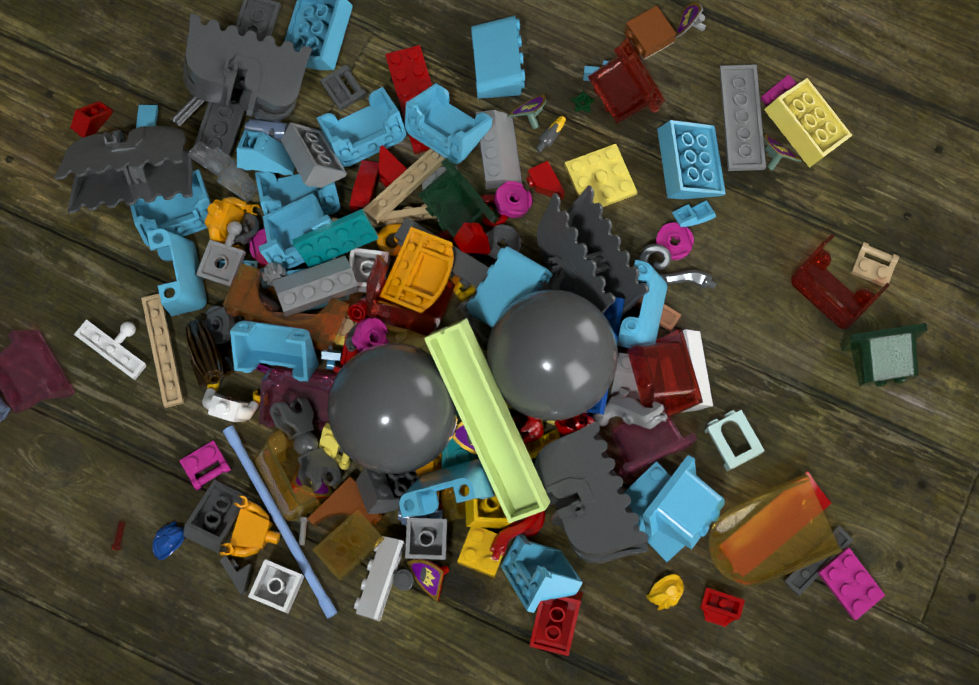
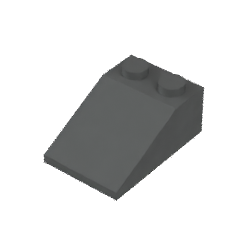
(214, 516)

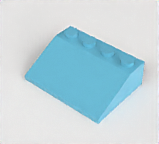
(320, 27)
(690, 160)
(642, 494)

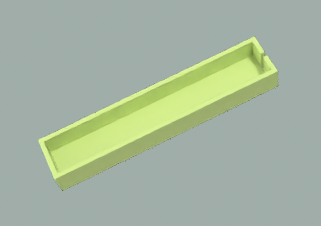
(487, 420)

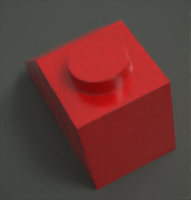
(90, 119)
(389, 167)
(544, 180)
(472, 239)

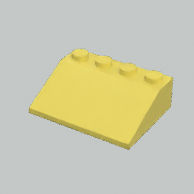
(808, 122)

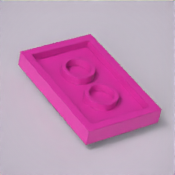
(851, 583)

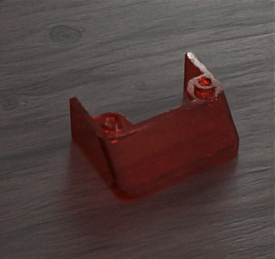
(828, 292)
(398, 315)

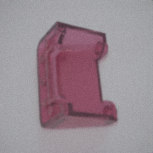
(280, 386)

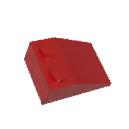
(556, 624)

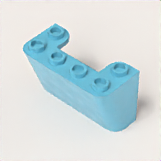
(498, 58)
(188, 288)
(273, 345)
(422, 495)

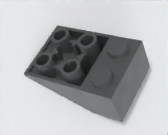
(383, 491)

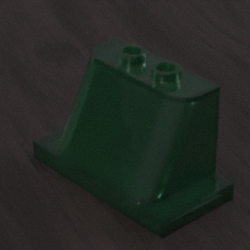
(455, 200)
(885, 354)

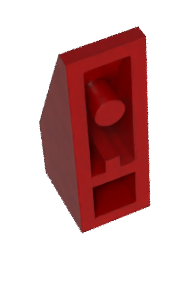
(364, 185)

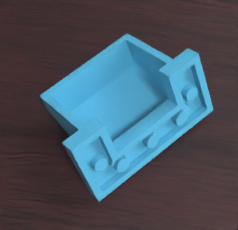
(288, 224)
(683, 506)
(539, 573)

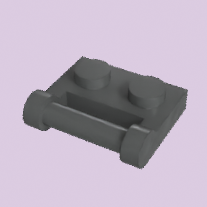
(338, 91)

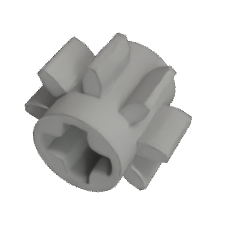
(273, 272)

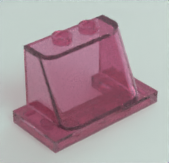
(30, 371)
(643, 445)

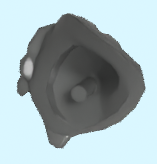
(249, 228)

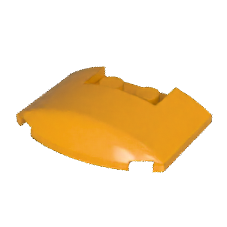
(419, 271)

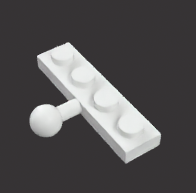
(111, 348)

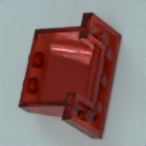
(625, 84)
(666, 373)

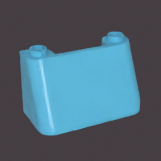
(443, 126)
(365, 130)
(280, 192)
(176, 215)
(645, 328)

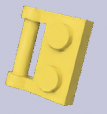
(331, 448)

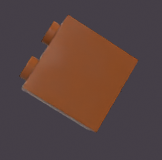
(650, 32)

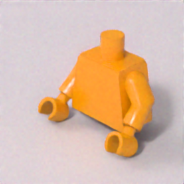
(223, 213)
(251, 531)

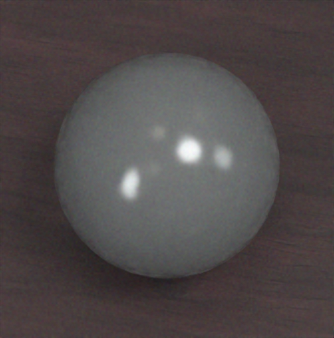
(552, 355)
(391, 409)

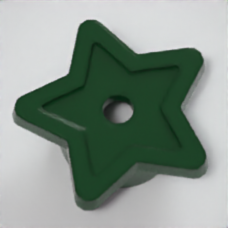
(582, 98)

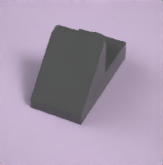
(240, 578)

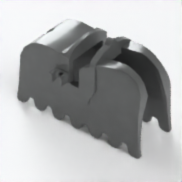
(225, 60)
(117, 171)
(586, 254)
(581, 477)

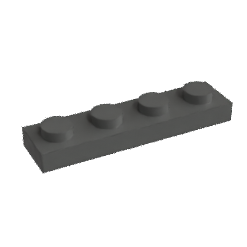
(802, 578)

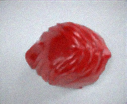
(573, 424)
(531, 429)

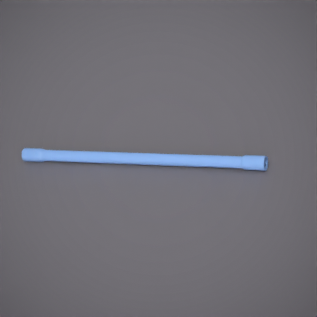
(324, 601)

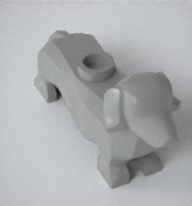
(631, 411)

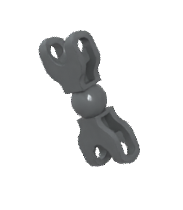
(297, 425)

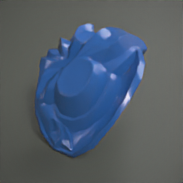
(167, 540)

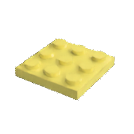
(605, 173)

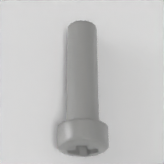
(303, 527)

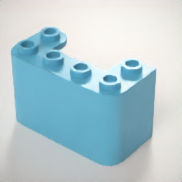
(506, 282)

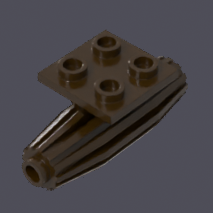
(208, 361)

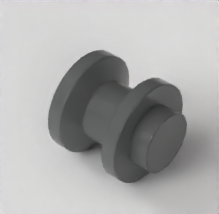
(403, 580)

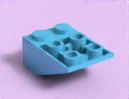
(263, 154)

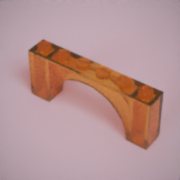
(245, 301)

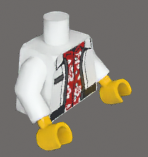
(229, 407)

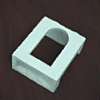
(715, 432)

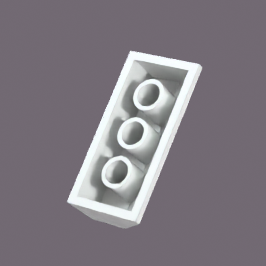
(696, 352)
(380, 578)

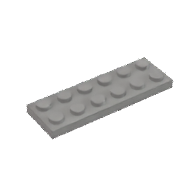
(742, 118)

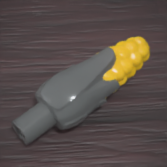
(550, 134)

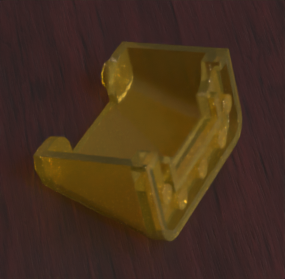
(290, 501)

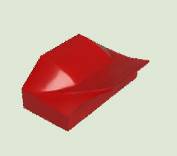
(721, 607)

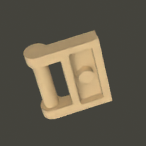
(873, 270)

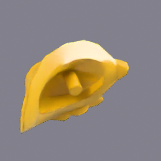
(666, 591)

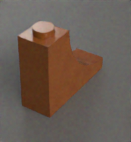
(344, 502)

